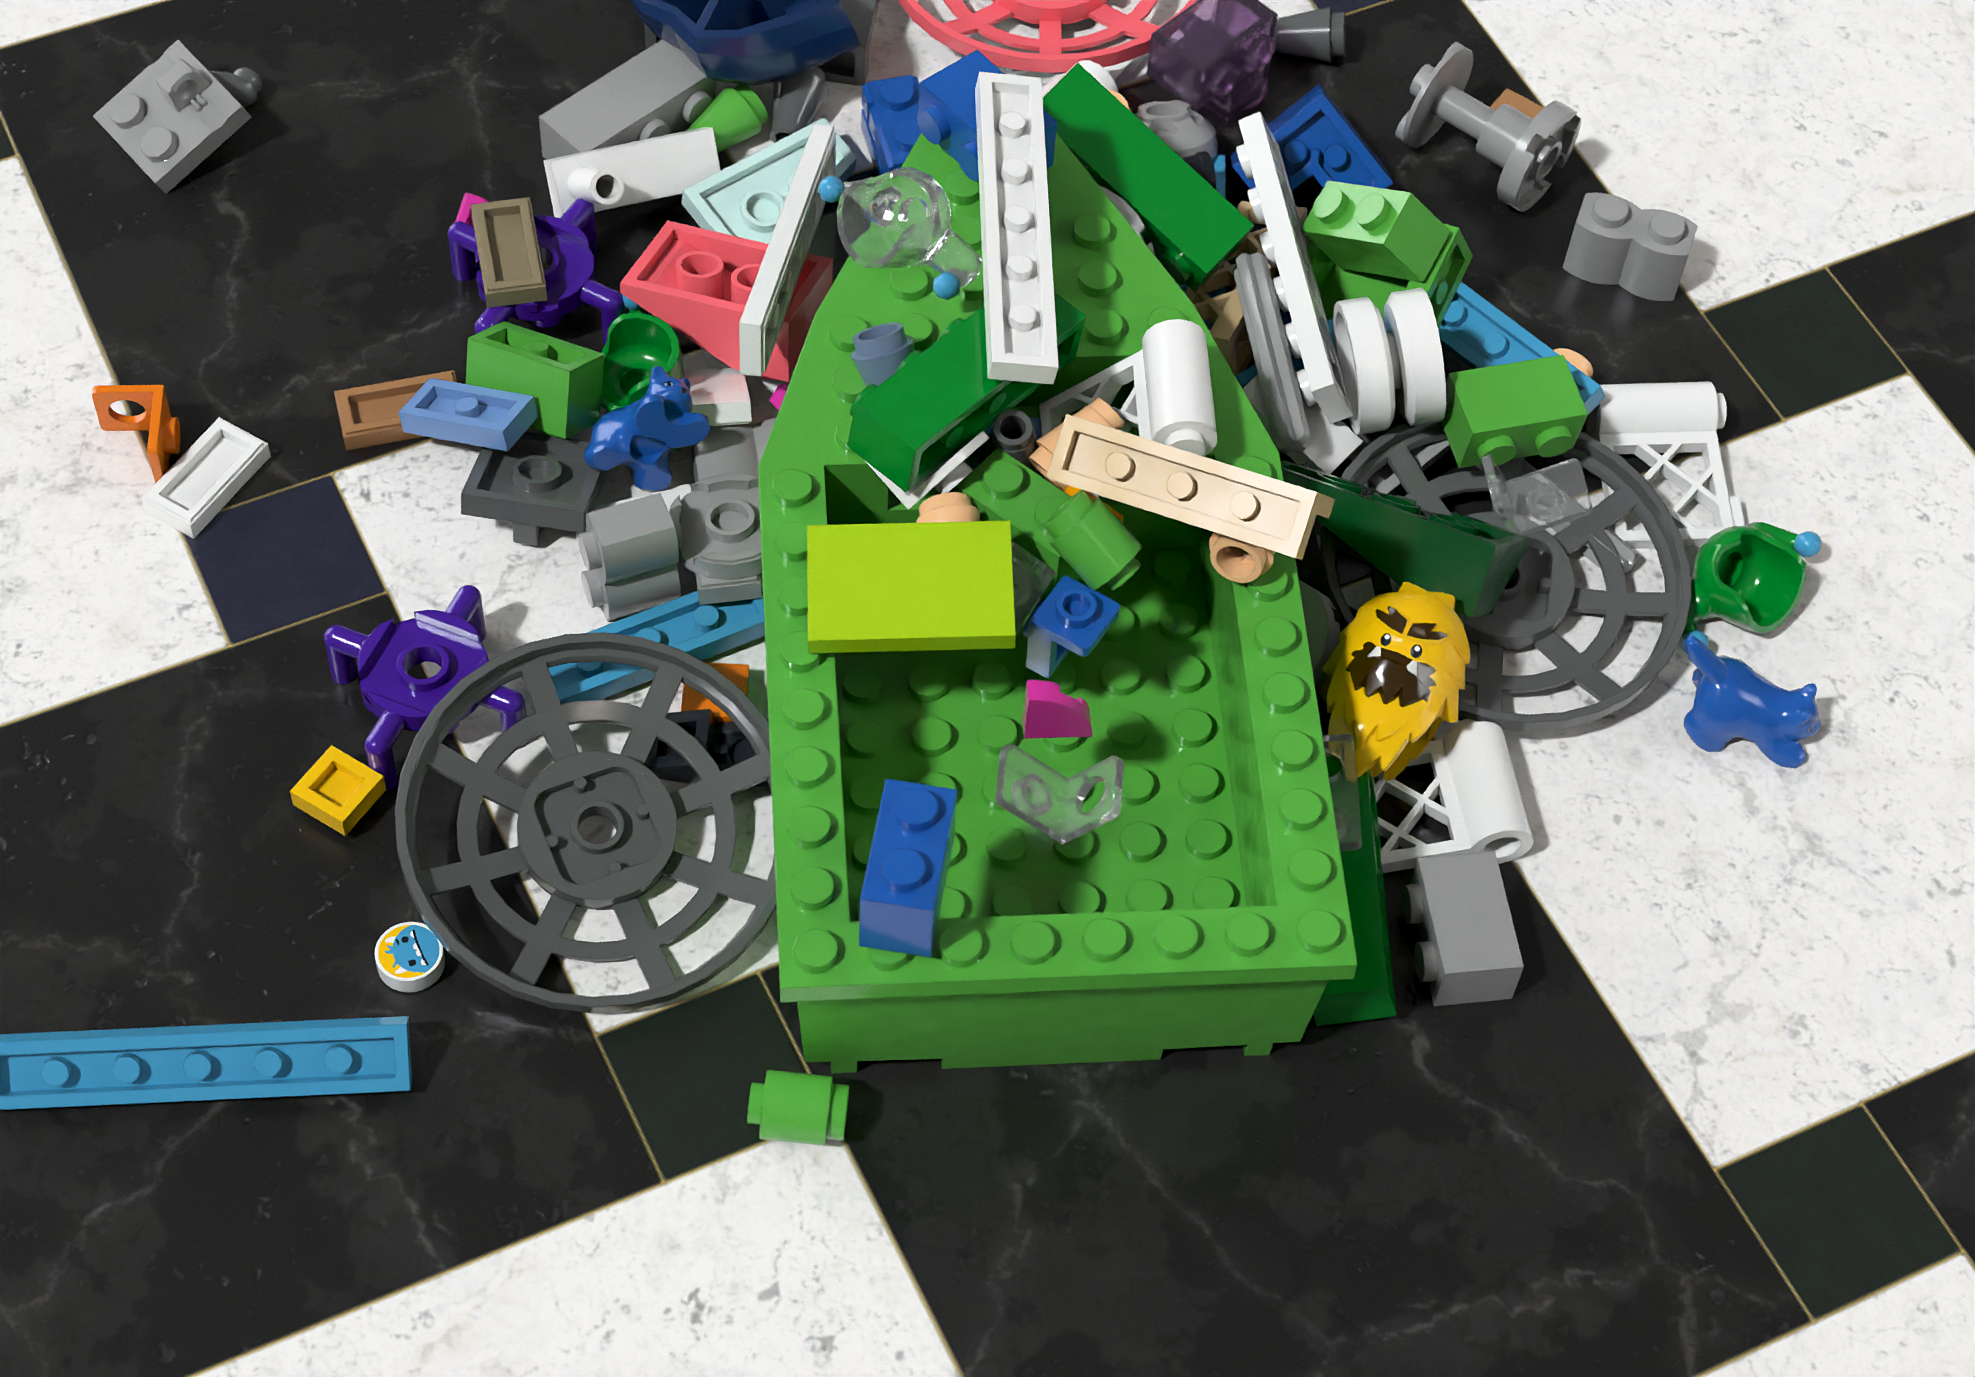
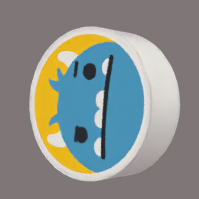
(409, 957)

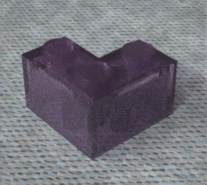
(1216, 55)

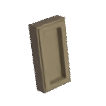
(508, 252)

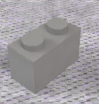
(1462, 929)

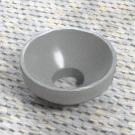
(1179, 127)

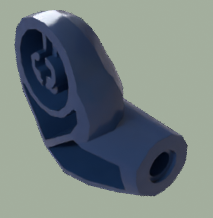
(752, 38)

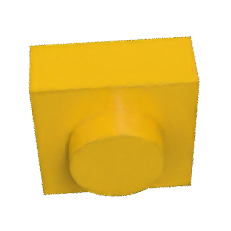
(338, 790)

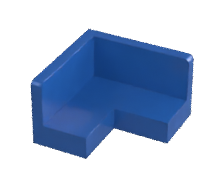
(1321, 143)

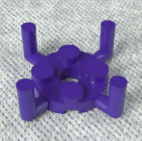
(568, 249)
(405, 702)

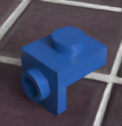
(1067, 620)

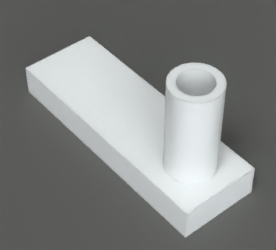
(632, 170)

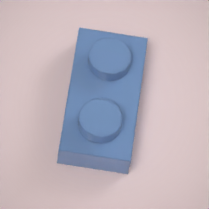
(468, 414)

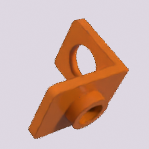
(157, 419)

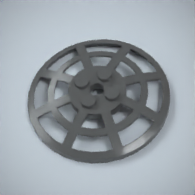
(1541, 581)
(583, 787)

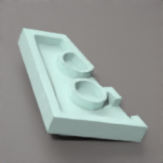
(751, 193)

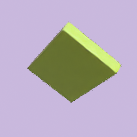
(910, 587)

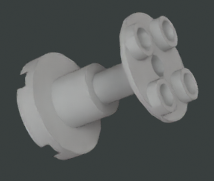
(1504, 136)

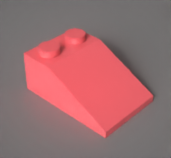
(702, 284)

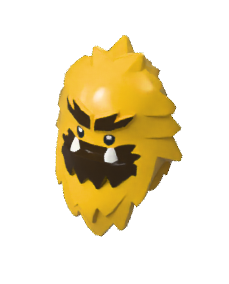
(1397, 676)

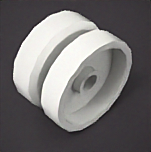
(1390, 360)

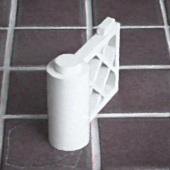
(1169, 393)
(1670, 421)
(1476, 798)

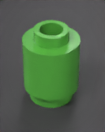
(1093, 541)
(798, 1108)

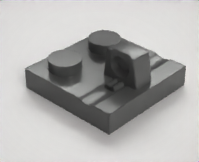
(534, 486)

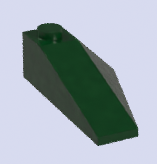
(1433, 552)

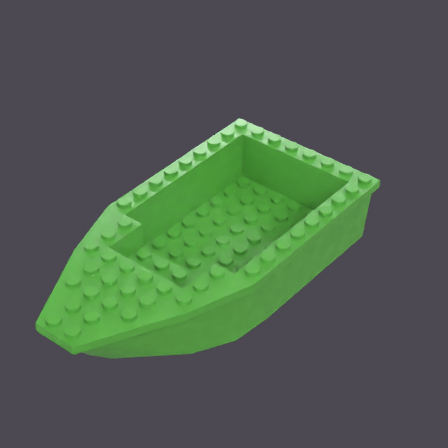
(1223, 876)

